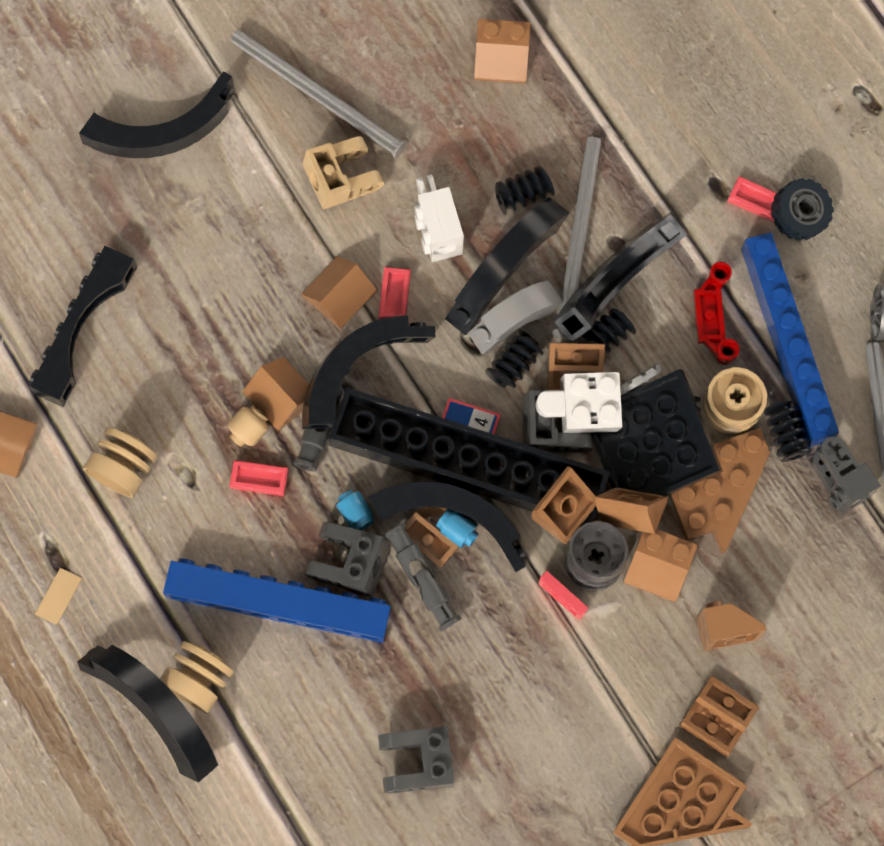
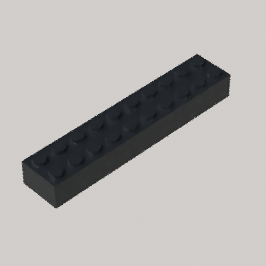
(453, 452)

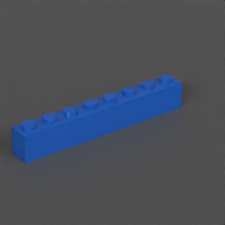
(789, 338)
(277, 601)

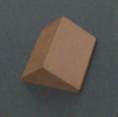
(340, 291)
(277, 392)
(564, 506)
(631, 509)

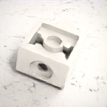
(437, 221)
(584, 400)

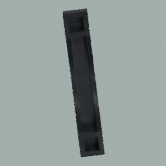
(107, 278)

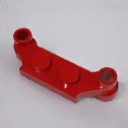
(710, 316)

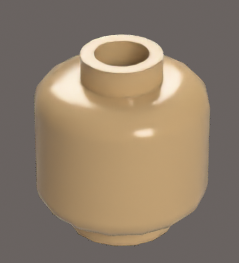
(248, 426)

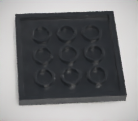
(660, 440)

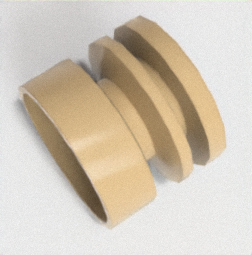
(122, 458)
(196, 676)

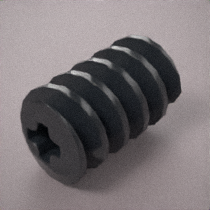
(522, 188)
(608, 330)
(514, 359)
(786, 431)

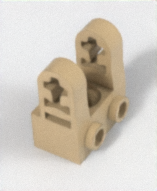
(327, 179)

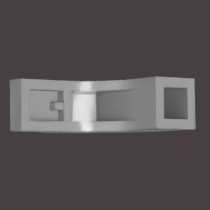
(514, 312)

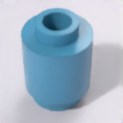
(355, 510)
(458, 528)

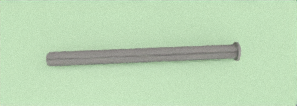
(319, 93)
(580, 223)
(876, 376)

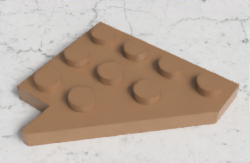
(721, 499)
(682, 801)

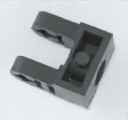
(542, 434)
(849, 482)
(363, 562)
(435, 757)

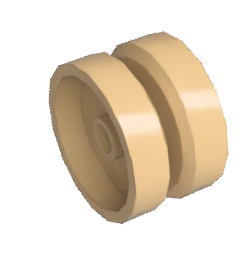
(720, 398)

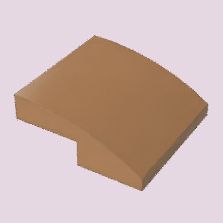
(573, 358)
(15, 441)
(427, 535)
(719, 716)

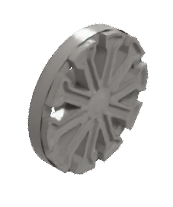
(640, 379)

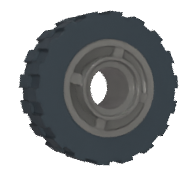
(789, 216)

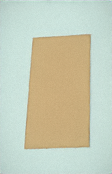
(58, 596)

